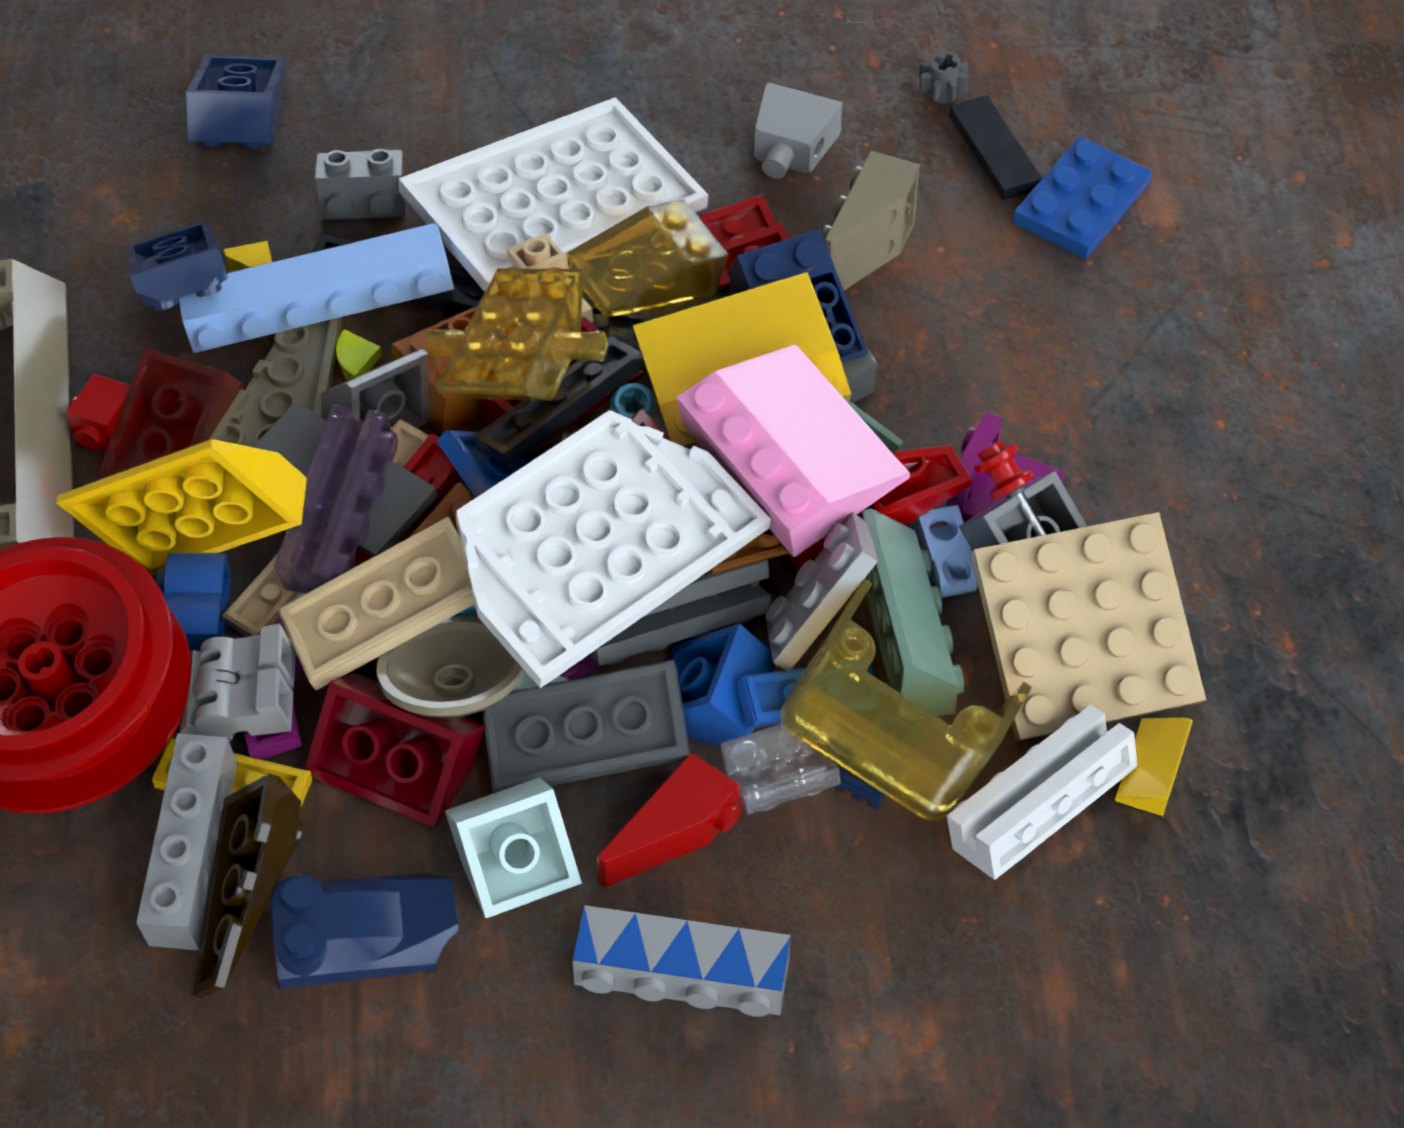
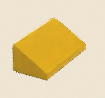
(1158, 754)

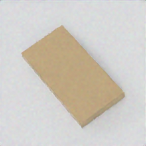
(379, 604)

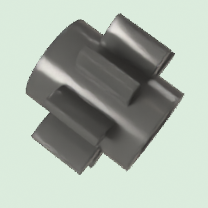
(943, 77)

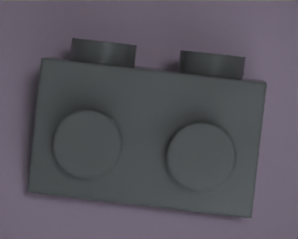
(359, 184)

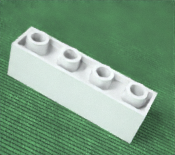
(1041, 791)

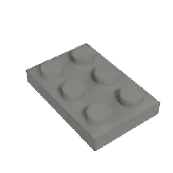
(820, 590)

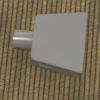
(794, 130)

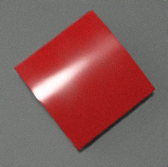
(743, 229)

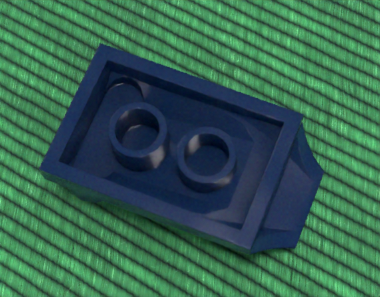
(176, 266)
(360, 927)

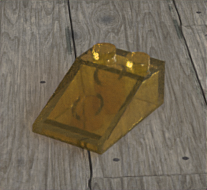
(650, 260)

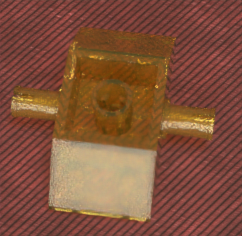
(518, 337)

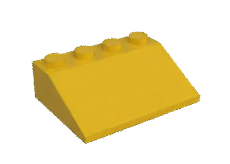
(731, 330)
(191, 502)

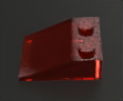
(167, 410)

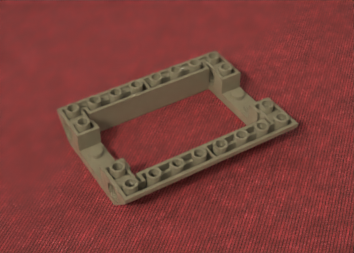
(41, 399)

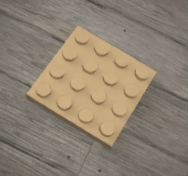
(1088, 623)

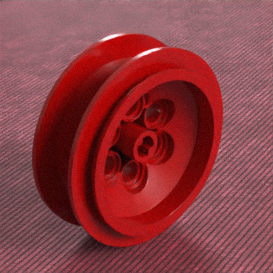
(93, 725)

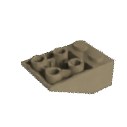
(873, 218)

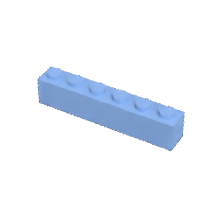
(318, 287)

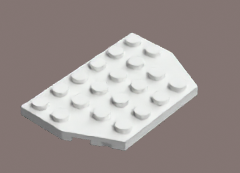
(597, 539)

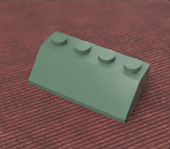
(907, 619)

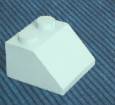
(513, 846)

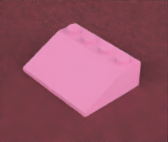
(790, 444)

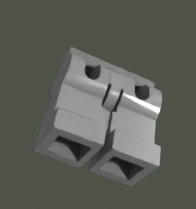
(241, 685)

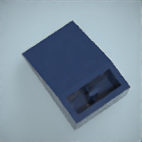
(798, 256)

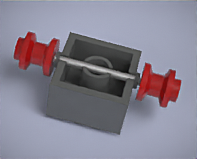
(1026, 512)

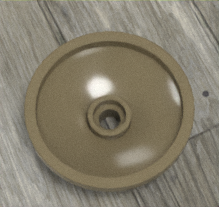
(449, 670)

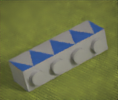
(681, 961)

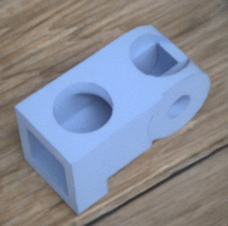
(948, 551)

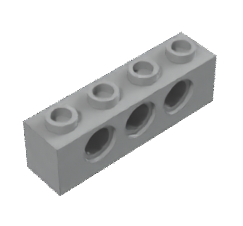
(186, 842)

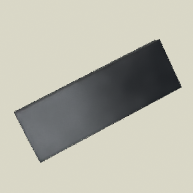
(995, 146)

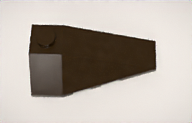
(252, 850)

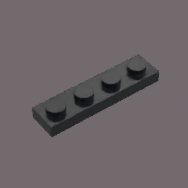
(536, 420)

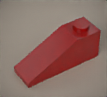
(673, 822)

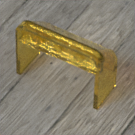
(883, 732)

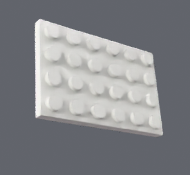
(552, 179)

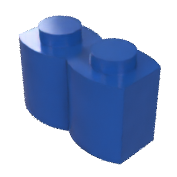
(197, 593)

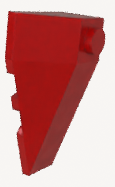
(933, 479)

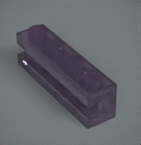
(337, 500)

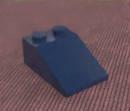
(235, 100)

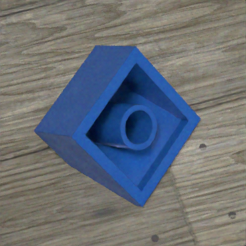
(707, 681)

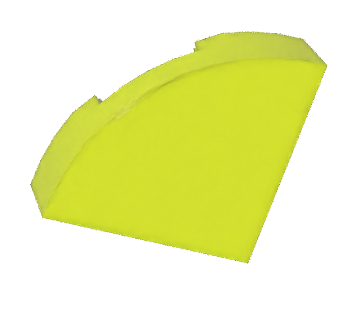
(356, 354)

